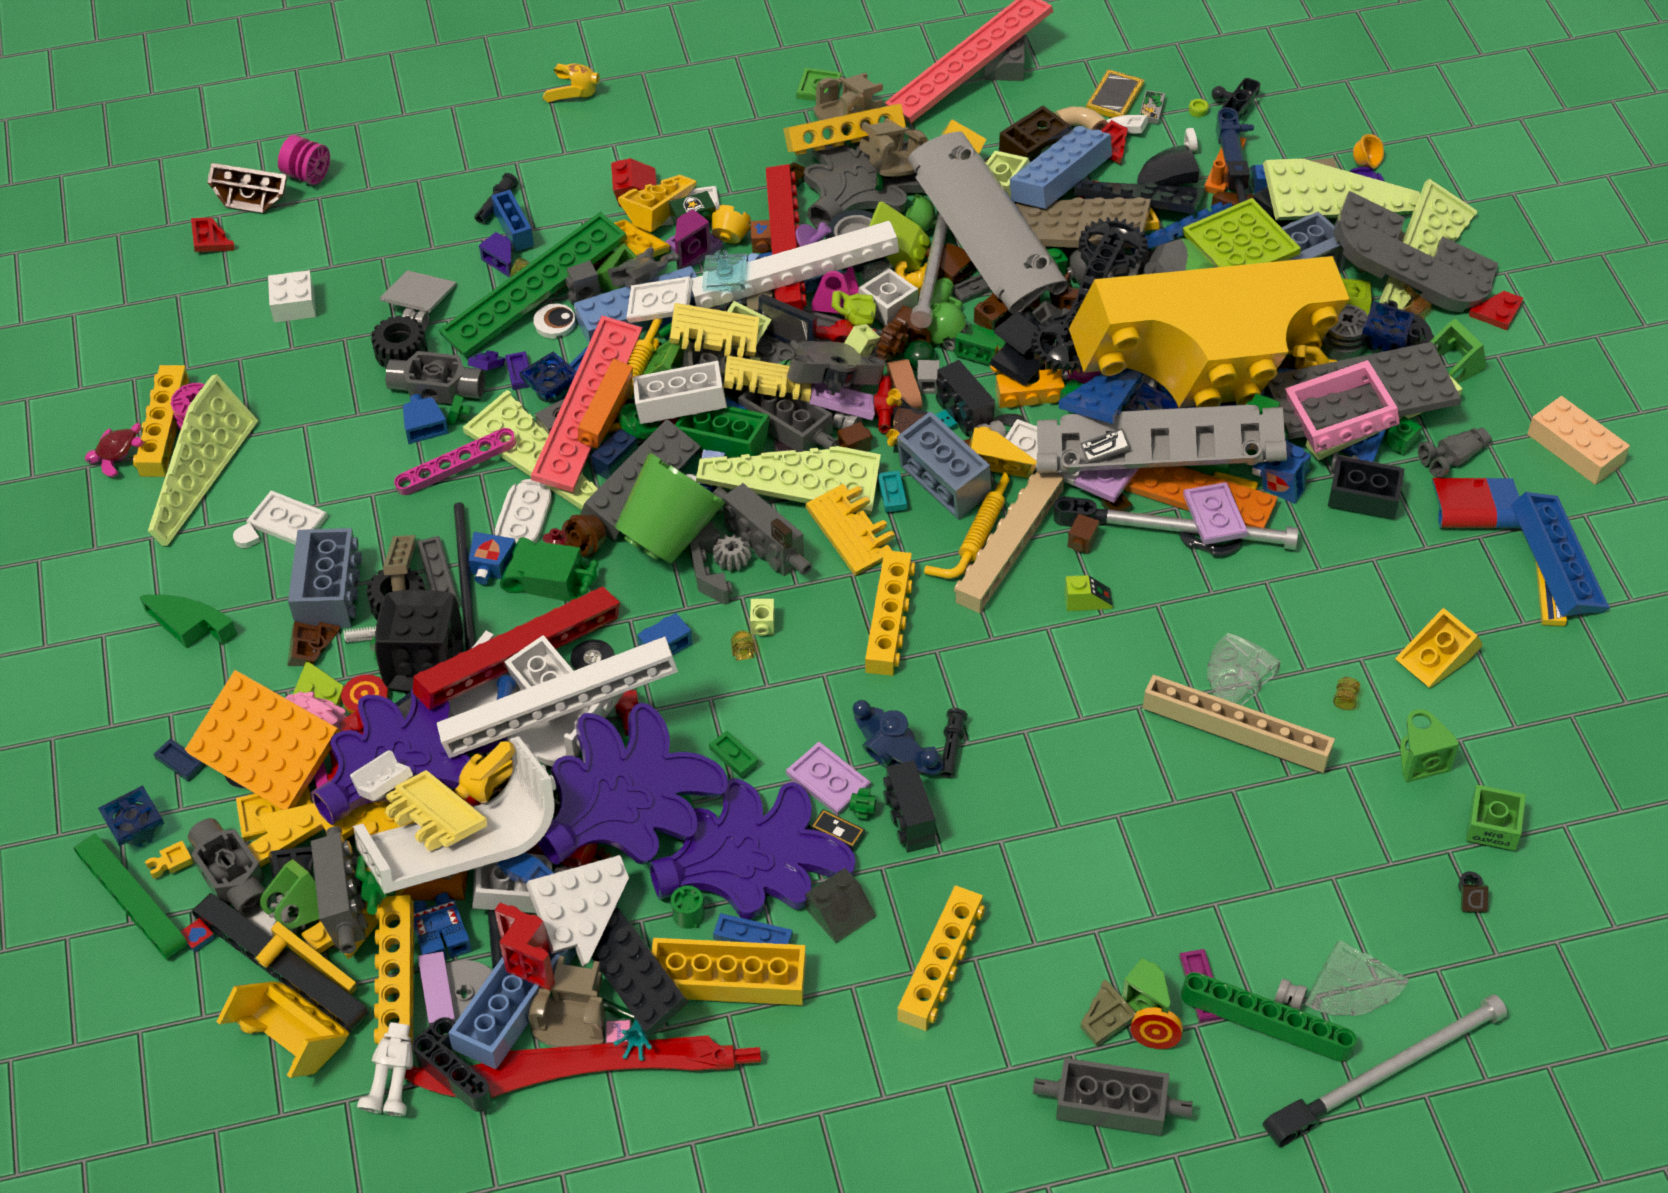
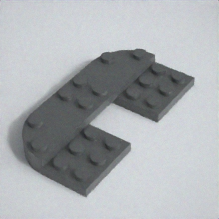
(1450, 279)

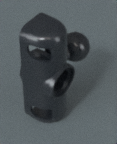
(1240, 98)

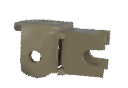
(855, 97)
(886, 147)
(574, 1012)

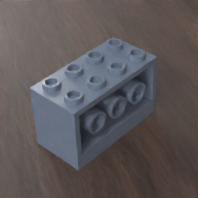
(1316, 239)
(944, 465)
(325, 577)

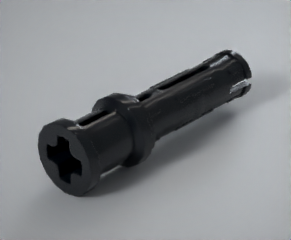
(508, 182)
(954, 733)

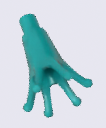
(635, 1037)

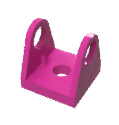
(832, 282)

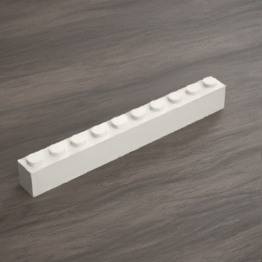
(805, 263)
(556, 697)

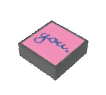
(614, 1029)

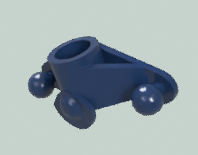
(891, 740)

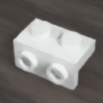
(380, 776)

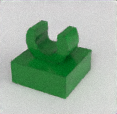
(458, 411)

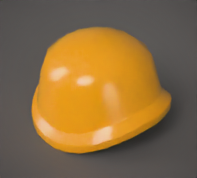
(1368, 151)

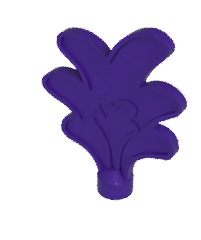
(411, 740)
(629, 792)
(753, 853)

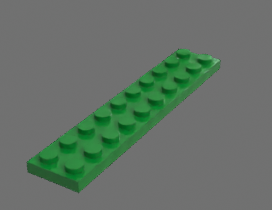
(531, 285)

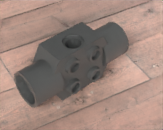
(435, 377)
(228, 866)

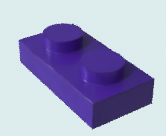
(487, 360)

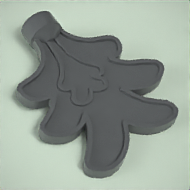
(848, 183)

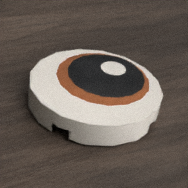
(554, 320)

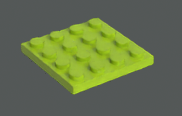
(1242, 236)

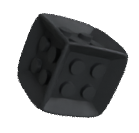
(416, 634)

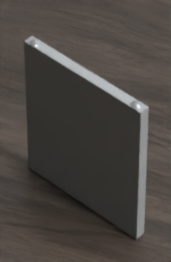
(418, 291)

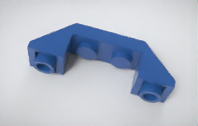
(524, 868)

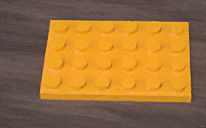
(262, 741)

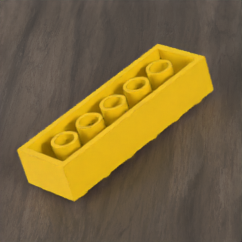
(734, 970)

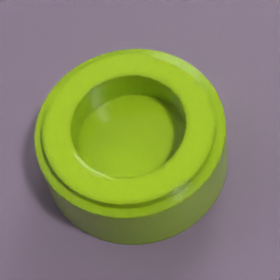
(1198, 107)

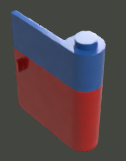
(1476, 502)

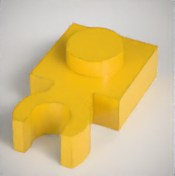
(173, 858)

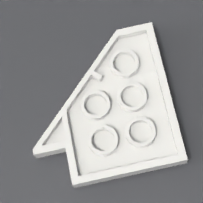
(578, 904)

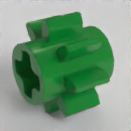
(863, 803)

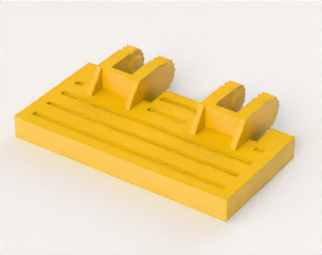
(847, 532)

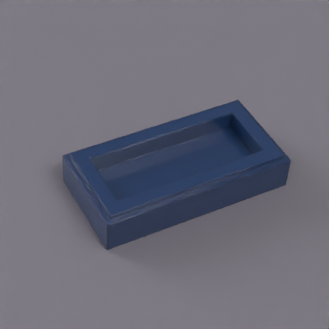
(178, 760)

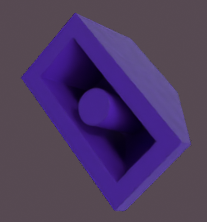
(497, 253)

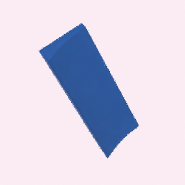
(1559, 554)

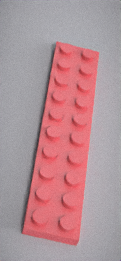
(969, 57)
(562, 454)

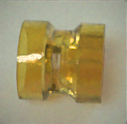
(1346, 693)

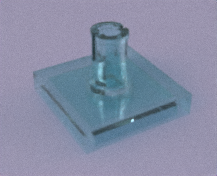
(725, 272)

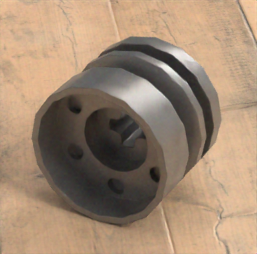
(1346, 337)

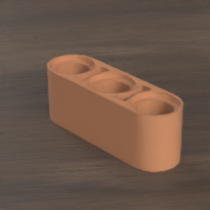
(904, 381)

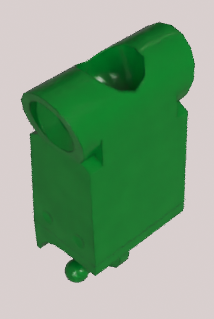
(548, 571)

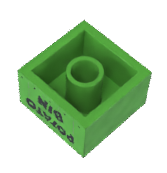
(1496, 817)

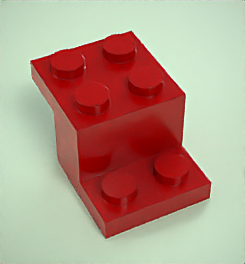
(524, 946)

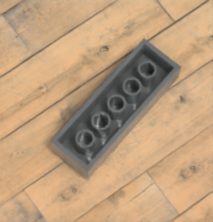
(609, 499)

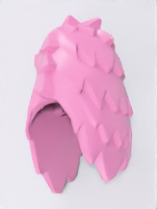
(320, 707)

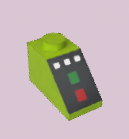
(1086, 594)

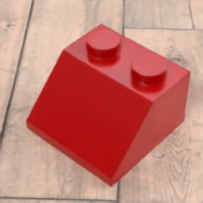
(630, 175)

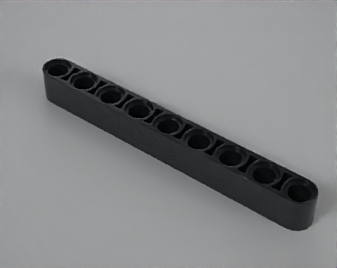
(286, 967)

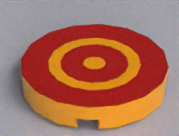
(359, 687)
(1156, 1028)

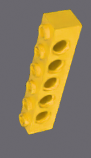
(795, 134)
(160, 423)
(889, 612)
(390, 909)
(922, 1013)

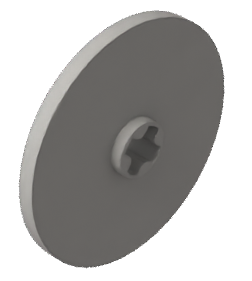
(468, 977)

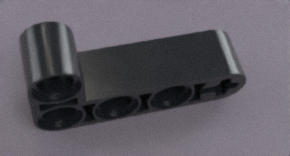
(441, 1053)

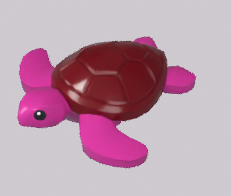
(114, 446)

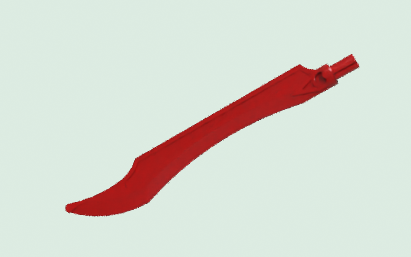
(535, 1066)

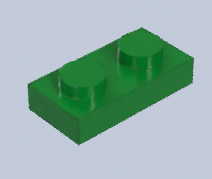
(734, 754)

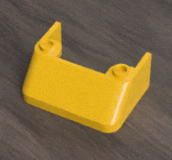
(287, 1020)

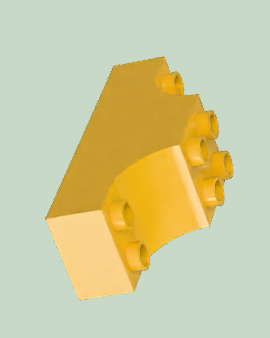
(1210, 329)

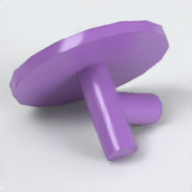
(807, 234)

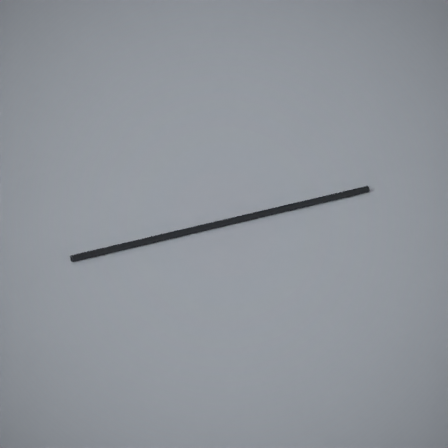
(470, 640)

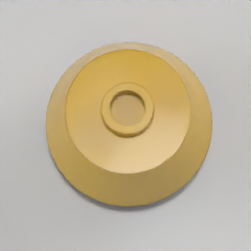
(730, 225)

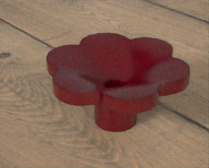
(555, 536)

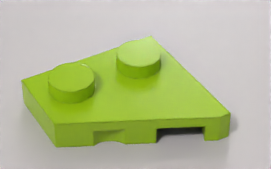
(320, 683)

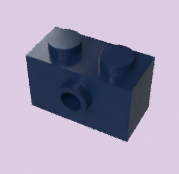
(613, 453)

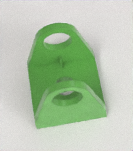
(1457, 337)
(664, 357)
(1430, 749)
(300, 892)

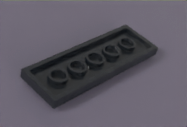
(637, 974)

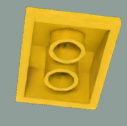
(1001, 453)
(1439, 649)

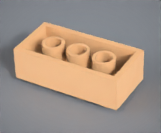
(1578, 440)

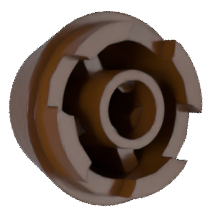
(585, 532)

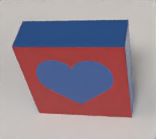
(197, 935)

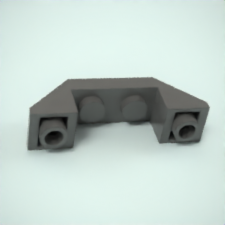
(711, 585)

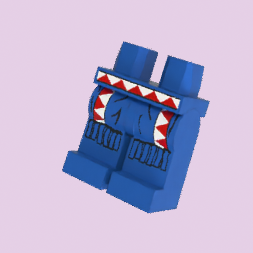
(438, 921)

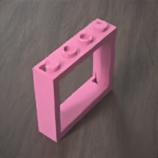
(1350, 429)

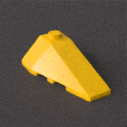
(650, 206)

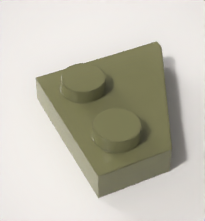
(1106, 1015)

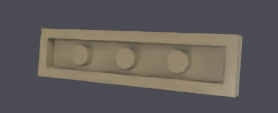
(399, 560)

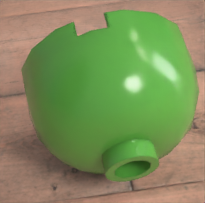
(922, 213)
(946, 321)

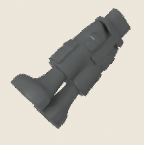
(1455, 448)

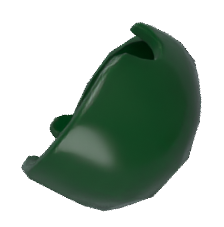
(919, 351)

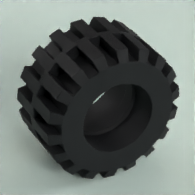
(398, 339)
(382, 585)

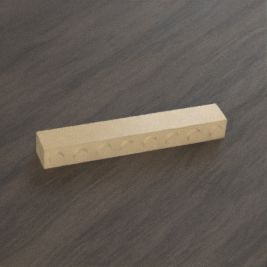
(1008, 540)
(1238, 723)

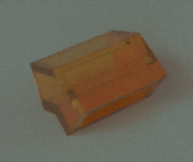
(1419, 307)

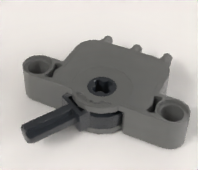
(833, 364)

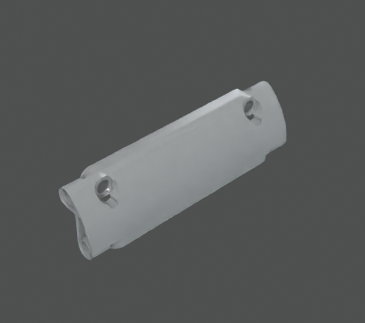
(986, 221)
(1167, 438)

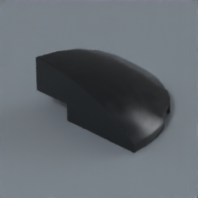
(1170, 168)

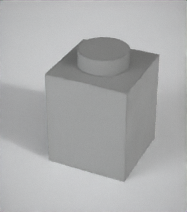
(927, 376)

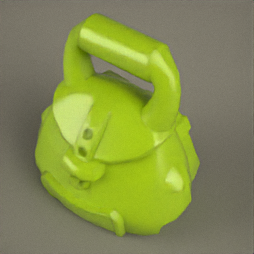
(856, 308)

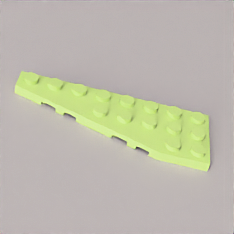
(1309, 187)
(207, 441)
(796, 474)

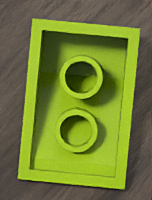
(910, 237)
(1359, 293)

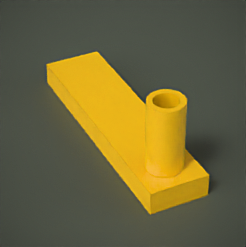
(284, 937)

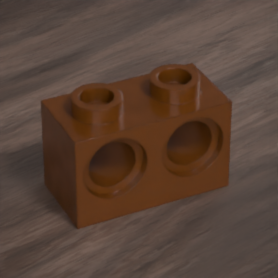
(991, 313)

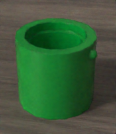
(687, 907)

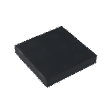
(1015, 364)

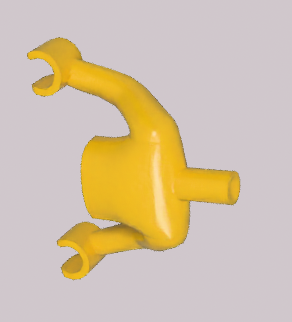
(1304, 359)

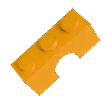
(1045, 390)

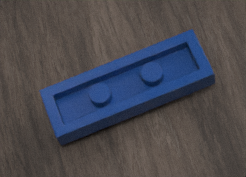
(744, 930)

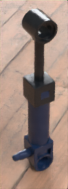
(1228, 135)

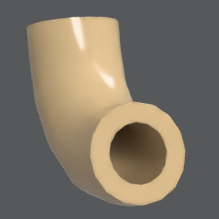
(1082, 117)

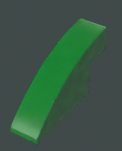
(188, 619)

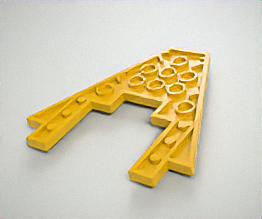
(294, 825)

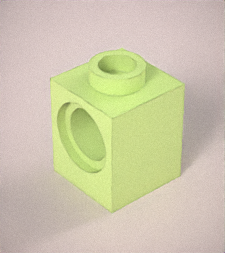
(863, 339)
(762, 617)

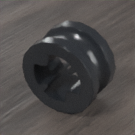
(1471, 876)

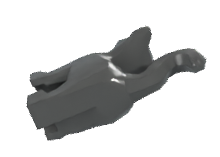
(640, 269)

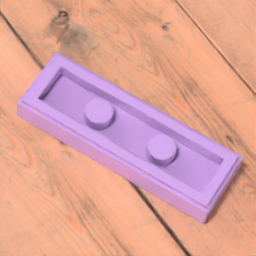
(435, 986)

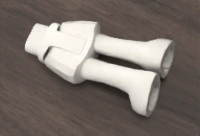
(391, 1053)

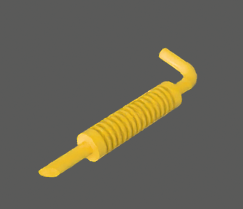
(640, 357)
(977, 533)

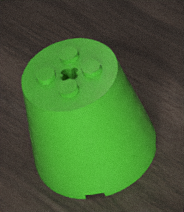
(665, 510)

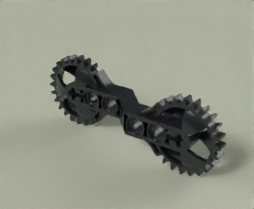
(1101, 262)

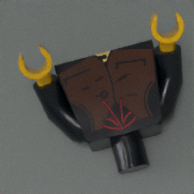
(904, 417)

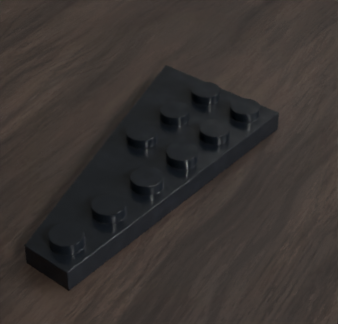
(1163, 197)

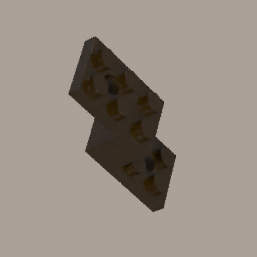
(1026, 137)

